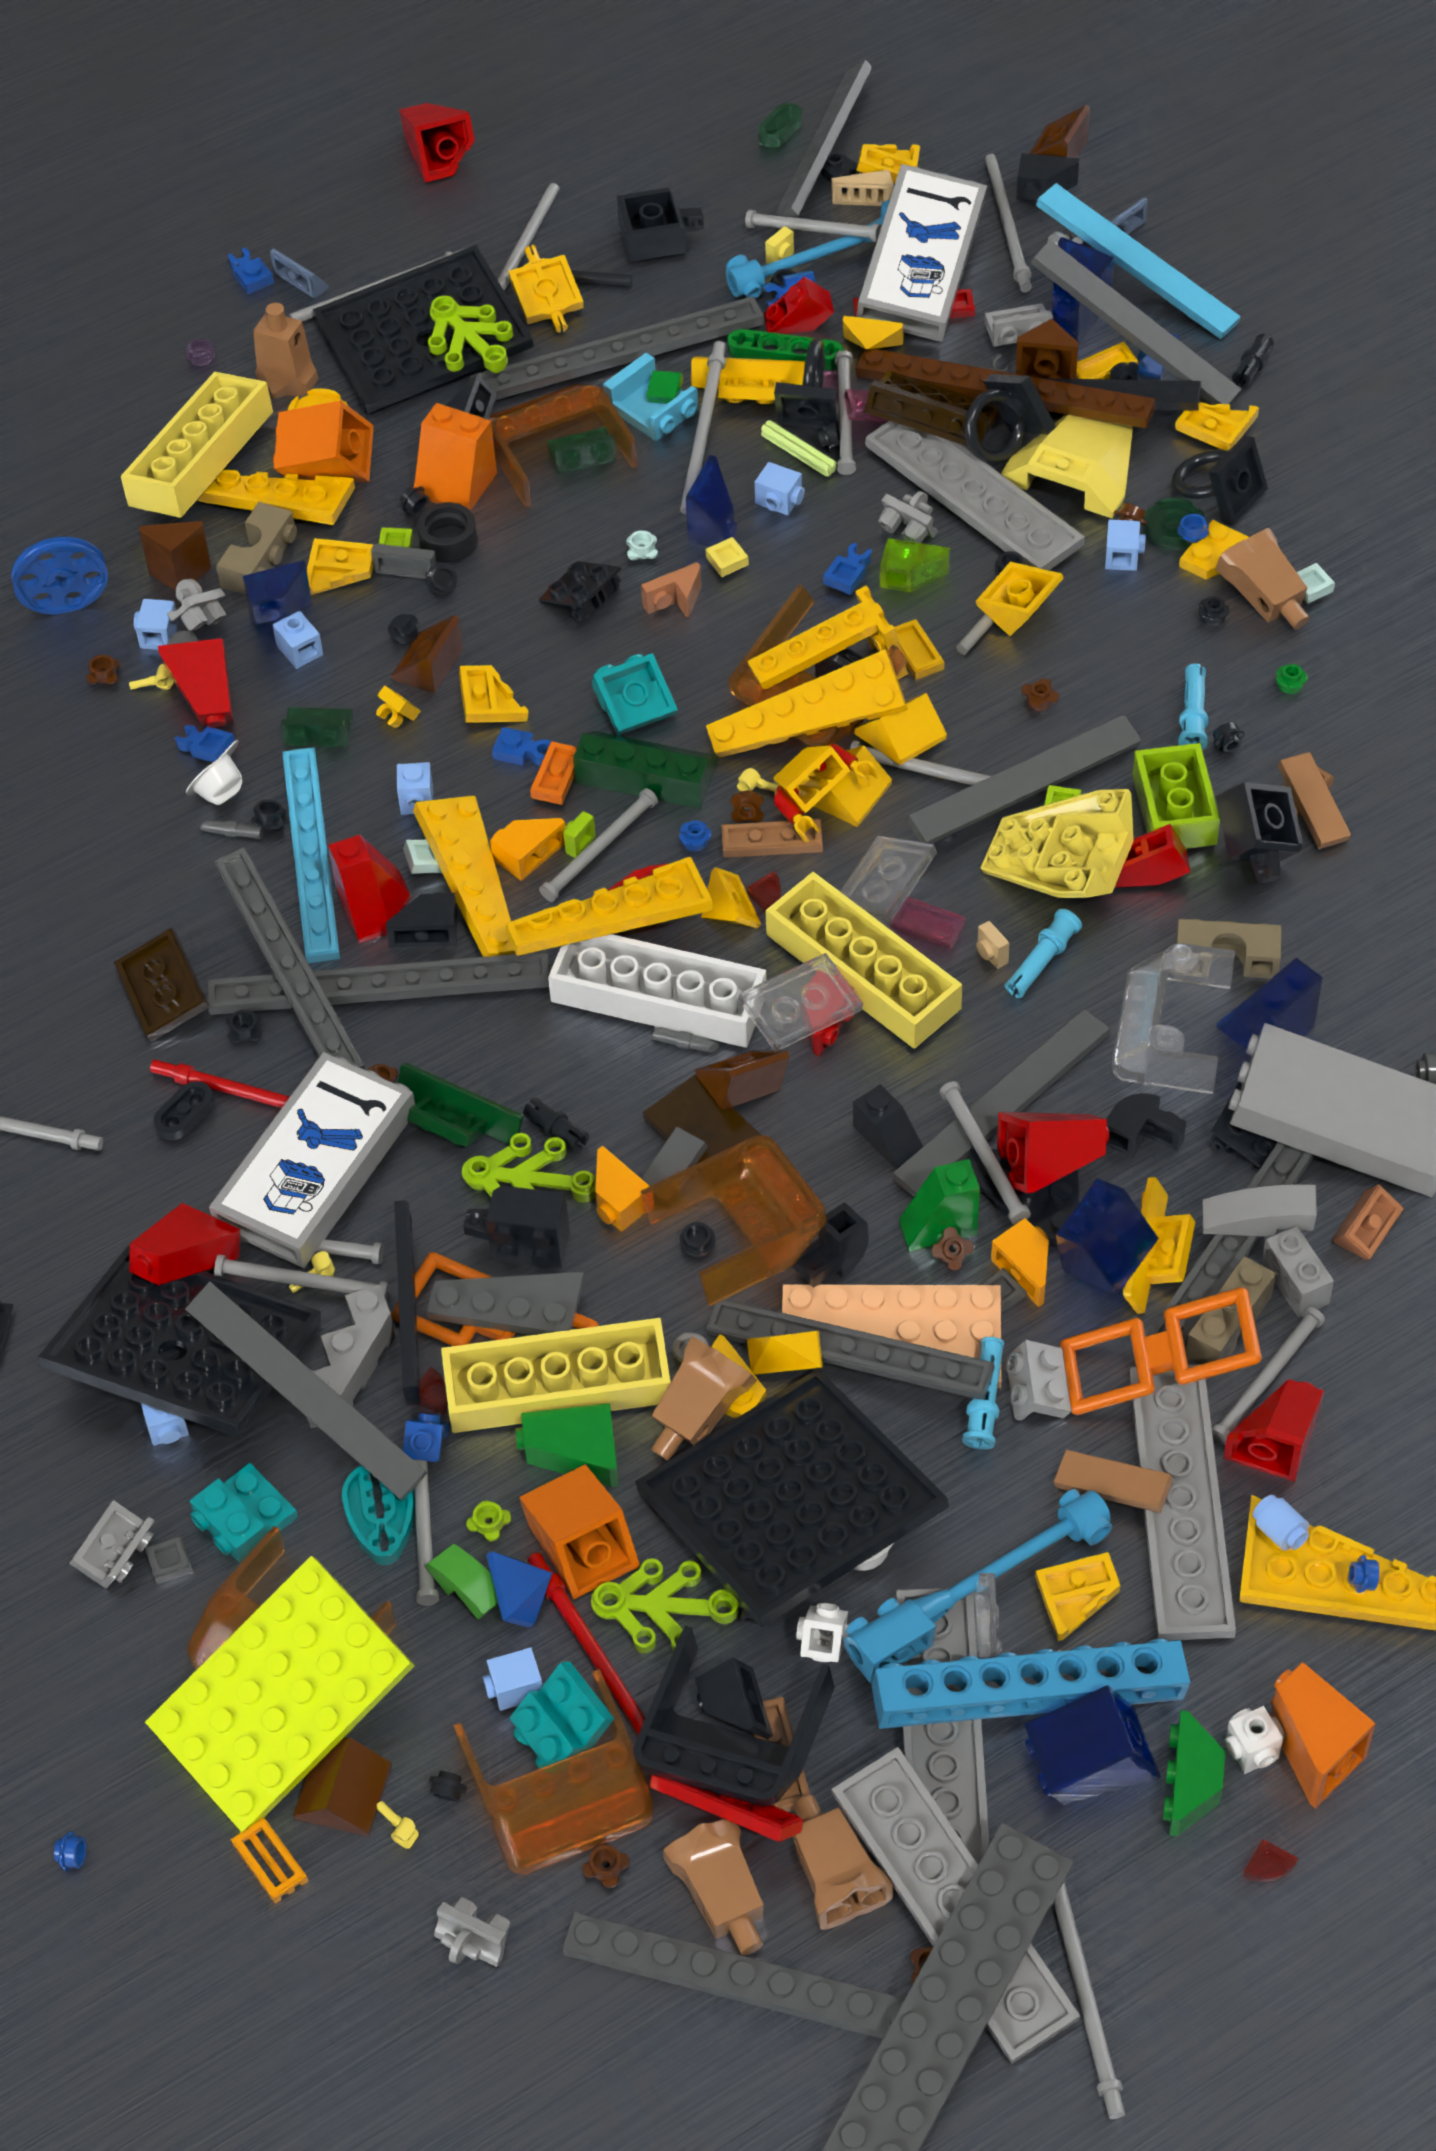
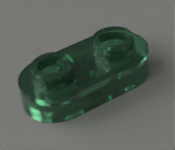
(780, 125)

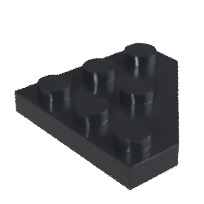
(1048, 1206)

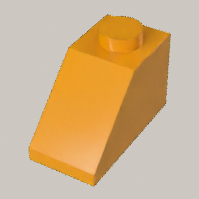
(527, 844)
(617, 1191)
(1024, 1256)

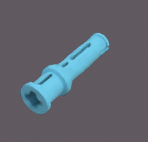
(1194, 718)
(1050, 942)
(984, 1412)

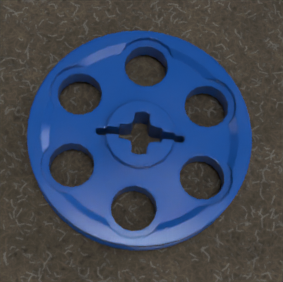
(60, 564)

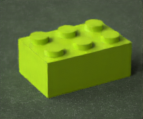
(1177, 791)

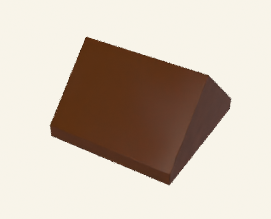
(1065, 135)
(1047, 352)
(176, 551)
(431, 656)
(744, 1076)
(344, 1789)

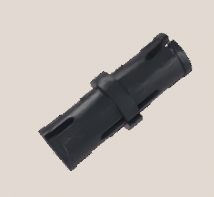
(1253, 360)
(556, 1124)

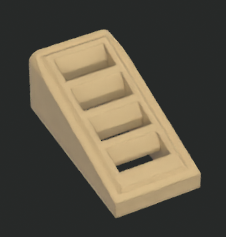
(878, 186)

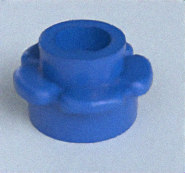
(1193, 528)
(695, 841)
(1364, 1574)
(70, 1851)

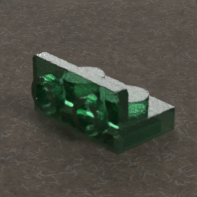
(582, 450)
(317, 727)

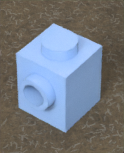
(778, 488)
(1124, 545)
(154, 624)
(297, 639)
(413, 785)
(163, 1426)
(512, 1678)

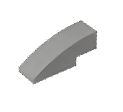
(1260, 1210)

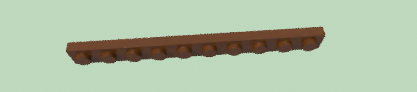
(968, 380)

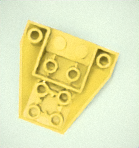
(1081, 455)
(1065, 846)

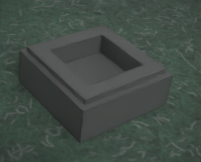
(1010, 1289)
(169, 1560)

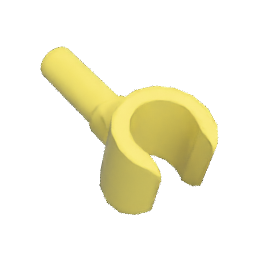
(161, 679)
(751, 778)
(322, 1265)
(405, 1831)

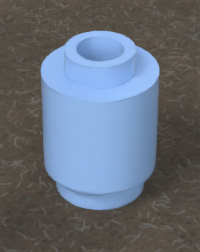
(1281, 1523)

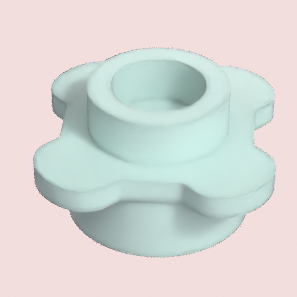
(641, 545)

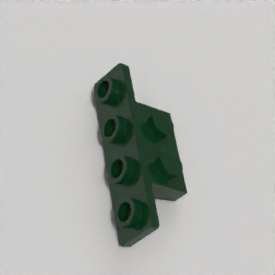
(455, 1110)

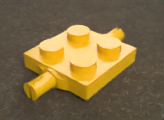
(545, 289)

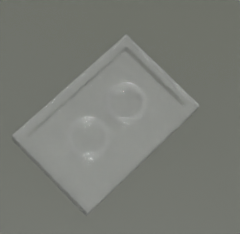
(888, 875)
(800, 1002)

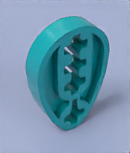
(364, 1524)

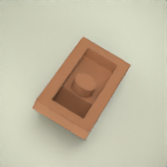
(676, 587)

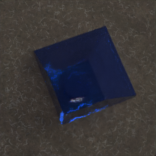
(710, 507)
(277, 592)

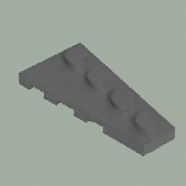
(509, 1303)

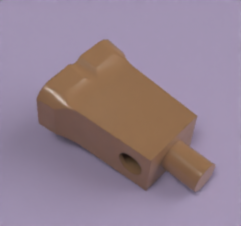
(283, 354)
(1265, 578)
(698, 1397)
(837, 1866)
(719, 1881)

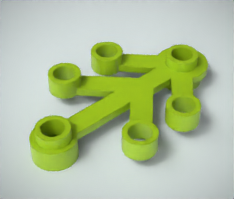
(446, 311)
(526, 1174)
(659, 1603)

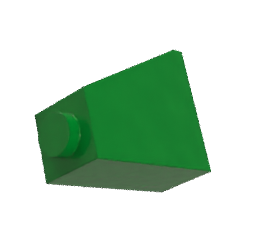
(943, 1201)
(570, 1439)

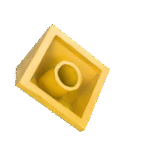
(1017, 594)
(905, 733)
(849, 799)

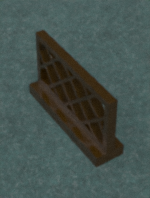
(926, 407)

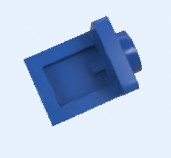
(425, 1436)

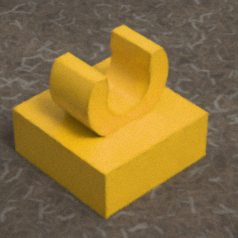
(397, 705)

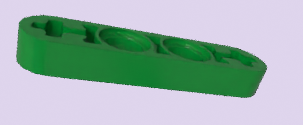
(785, 343)

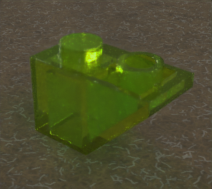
(912, 564)

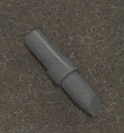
(232, 829)
(684, 1040)

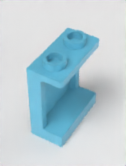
(628, 395)

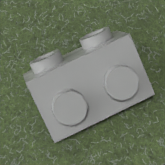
(1008, 324)
(1037, 1380)
(111, 1544)

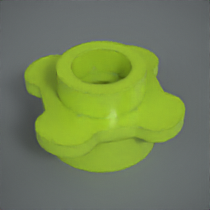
(484, 1511)

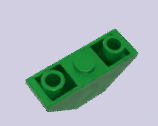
(1195, 1774)

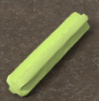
(798, 448)

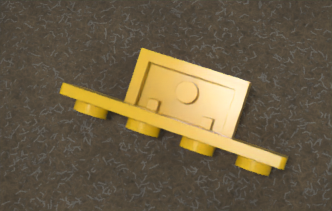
(748, 377)
(1168, 1256)

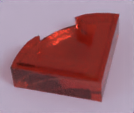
(765, 891)
(433, 1392)
(1270, 1863)

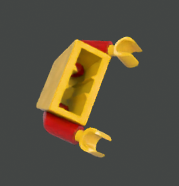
(811, 777)

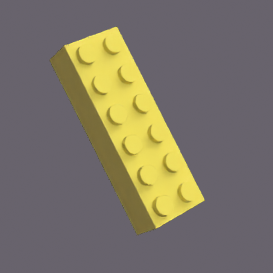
(197, 444)
(887, 973)
(557, 1370)

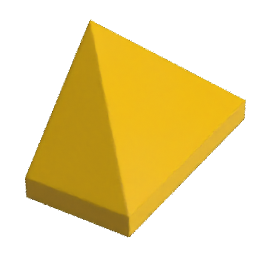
(873, 332)
(730, 900)
(784, 1352)

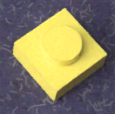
(779, 245)
(727, 557)

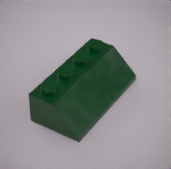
(635, 764)

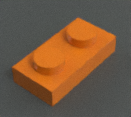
(554, 774)

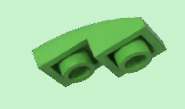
(470, 1580)

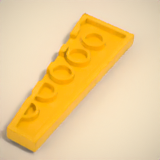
(308, 500)
(835, 699)
(465, 858)
(666, 895)

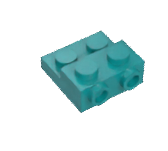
(633, 693)
(241, 1511)
(560, 1717)

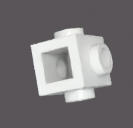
(817, 1642)
(1254, 1739)

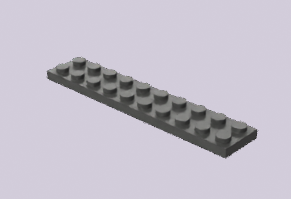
(953, 1997)

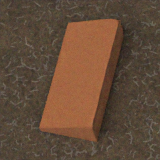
(1368, 1222)

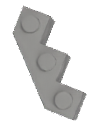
(355, 1349)

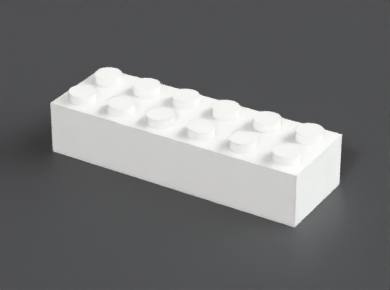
(656, 986)

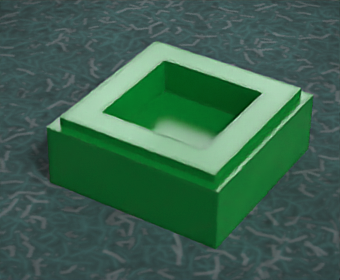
(664, 386)

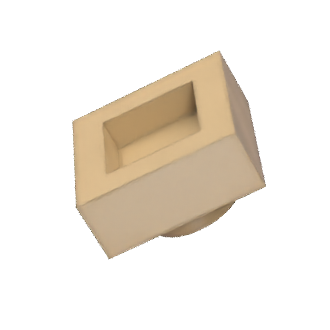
(992, 945)

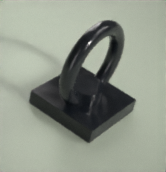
(808, 403)
(1019, 408)
(1235, 478)

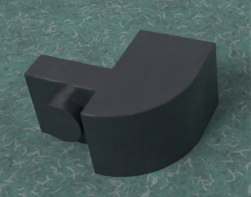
(1140, 1118)
(838, 1247)

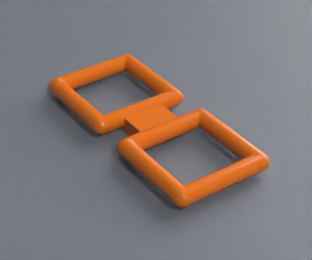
(450, 1337)
(1161, 1351)

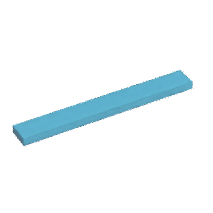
(1138, 261)
(311, 856)

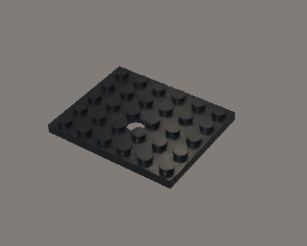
(380, 328)
(127, 1321)

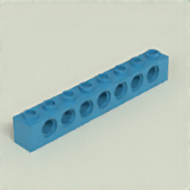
(1015, 1697)

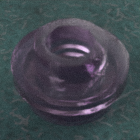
(200, 352)

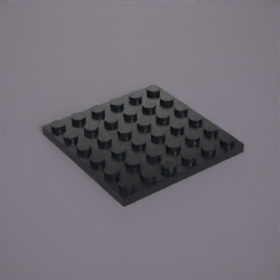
(791, 1496)

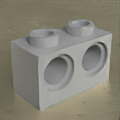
(1298, 1271)

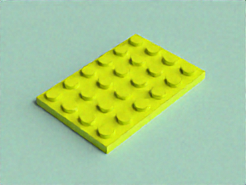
(279, 1694)

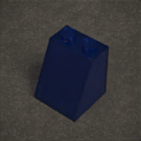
(1067, 310)
(1284, 1000)
(1105, 1238)
(1090, 1747)

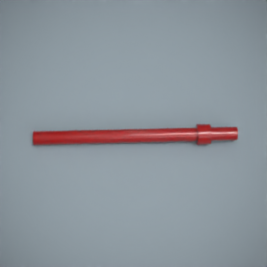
(186, 1073)
(557, 1593)

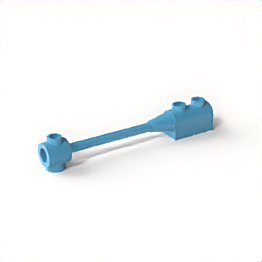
(749, 277)
(909, 1627)

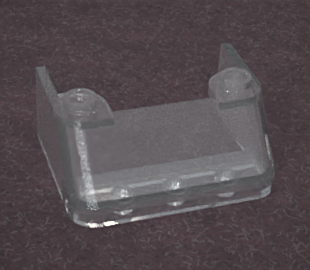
(1156, 1052)

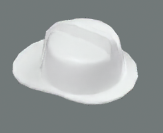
(219, 780)

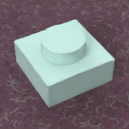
(1317, 582)
(420, 857)

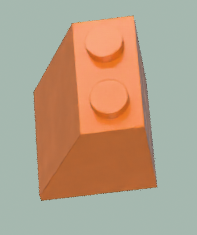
(324, 442)
(455, 456)
(580, 1530)
(1321, 1730)

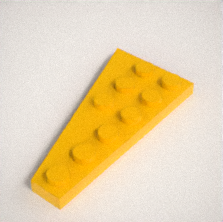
(1318, 1582)

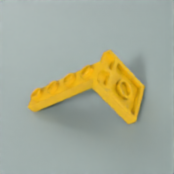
(826, 639)

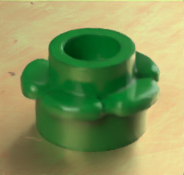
(1291, 678)

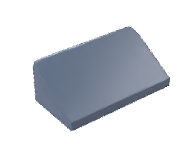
(1132, 217)
(297, 275)

